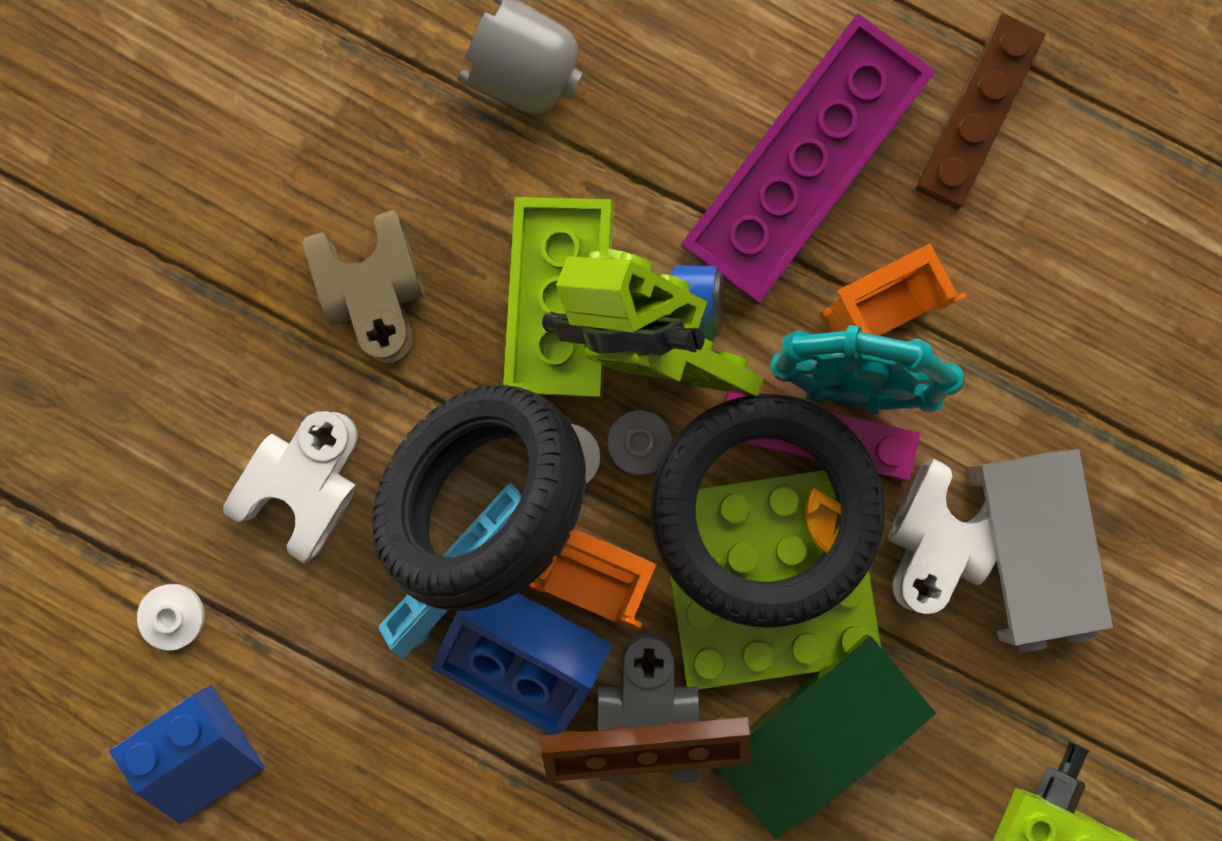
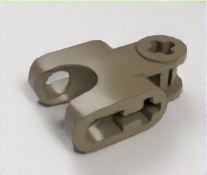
(371, 290)

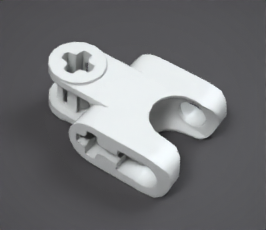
(302, 476)
(937, 543)

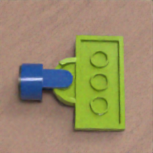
(541, 240)

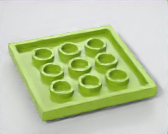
(763, 536)

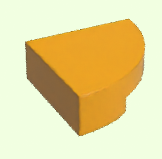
(821, 518)

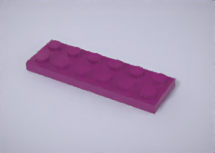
(807, 158)

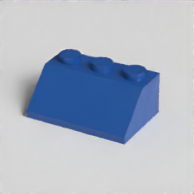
(523, 660)

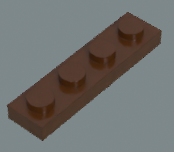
(980, 111)
(646, 749)

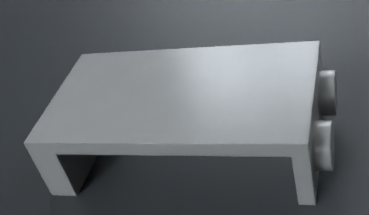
(1044, 548)

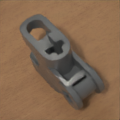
(648, 694)

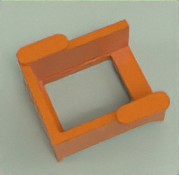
(893, 294)
(597, 578)

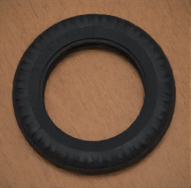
(854, 485)
(532, 532)

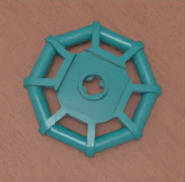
(866, 370)

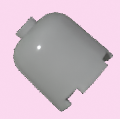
(522, 58)

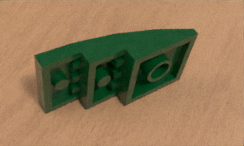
(826, 736)

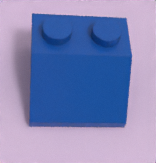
(187, 756)

